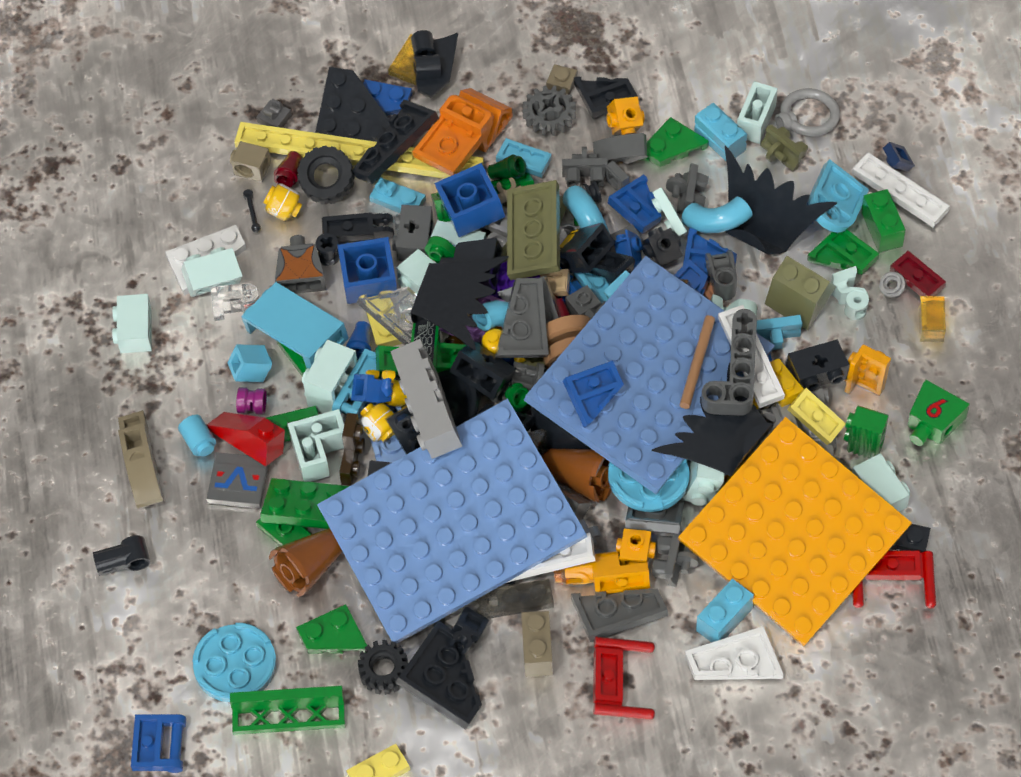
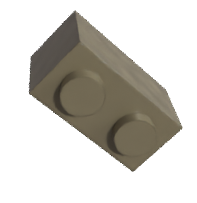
(537, 644)

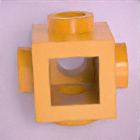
(625, 116)
(635, 547)

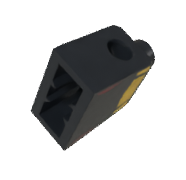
(585, 248)

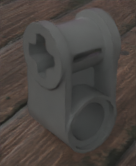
(722, 274)

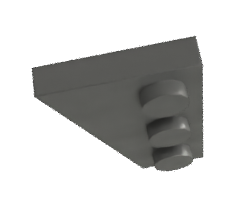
(525, 322)
(614, 613)

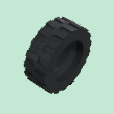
(321, 156)

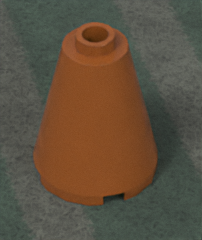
(580, 471)
(304, 560)

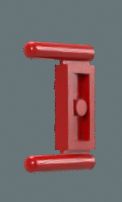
(902, 566)
(609, 677)

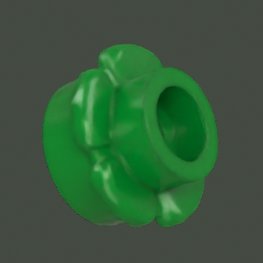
(516, 395)

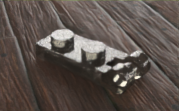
(516, 599)

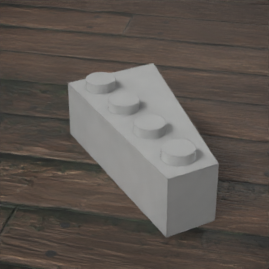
(426, 399)

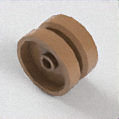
(561, 333)

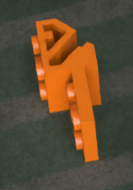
(464, 126)

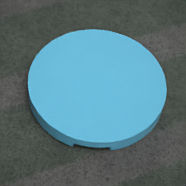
(642, 499)
(234, 661)

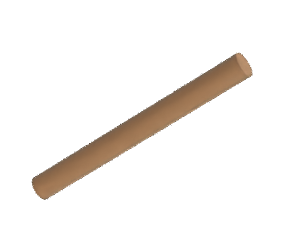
(697, 362)

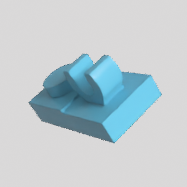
(393, 195)

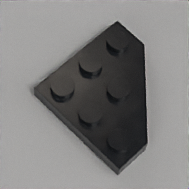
(349, 108)
(442, 677)

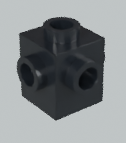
(662, 246)

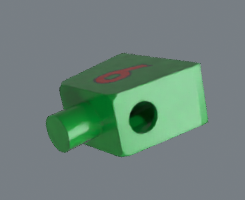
(935, 414)

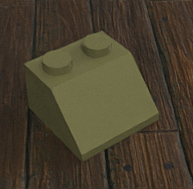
(798, 292)

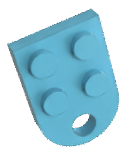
(840, 187)

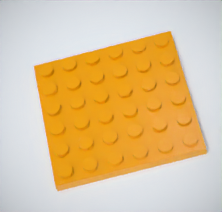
(795, 531)

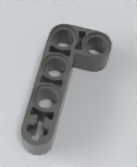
(739, 362)

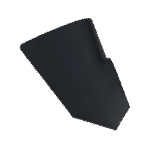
(432, 61)

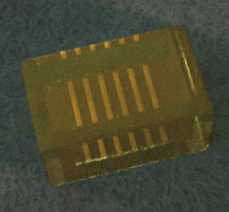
(932, 319)

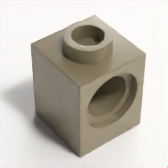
(250, 161)

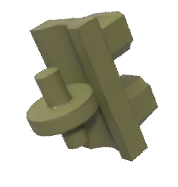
(781, 147)

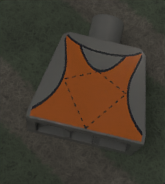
(300, 267)

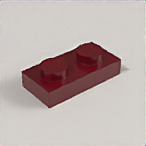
(918, 275)

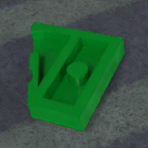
(673, 142)
(844, 251)
(332, 633)

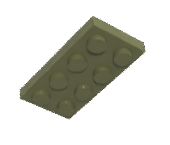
(533, 230)

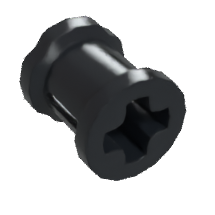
(327, 249)

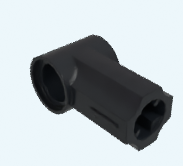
(129, 555)

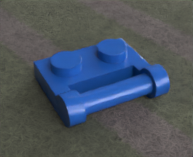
(149, 742)

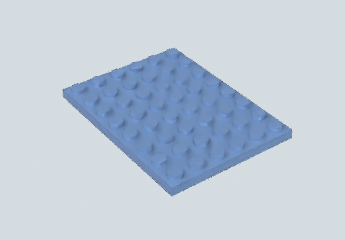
(651, 337)
(451, 526)

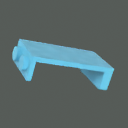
(294, 322)

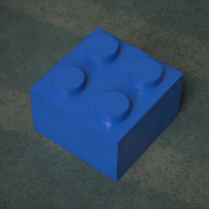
(470, 200)
(366, 268)

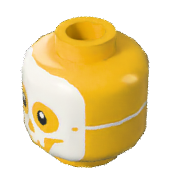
(282, 202)
(374, 422)

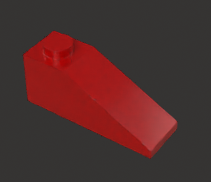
(251, 435)

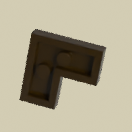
(353, 446)

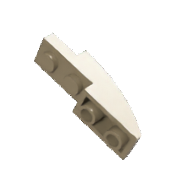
(139, 459)

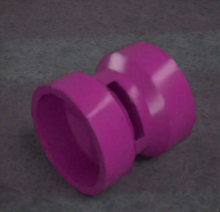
(251, 401)

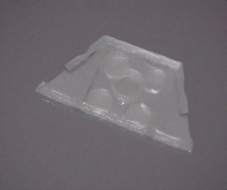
(392, 311)

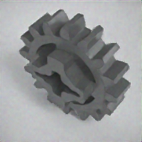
(549, 110)

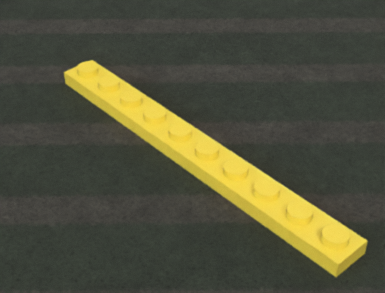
(286, 140)

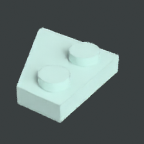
(663, 204)

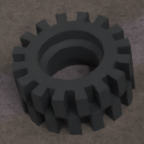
(377, 653)

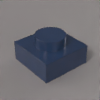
(898, 157)

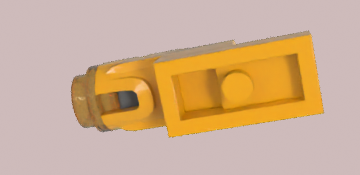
(606, 574)

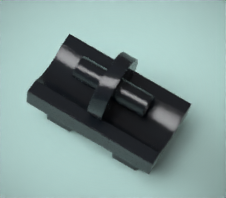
(403, 429)

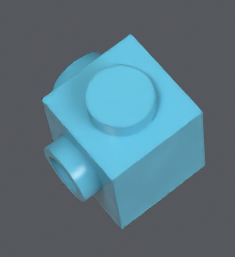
(249, 363)

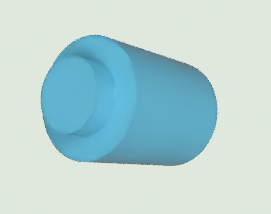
(197, 435)

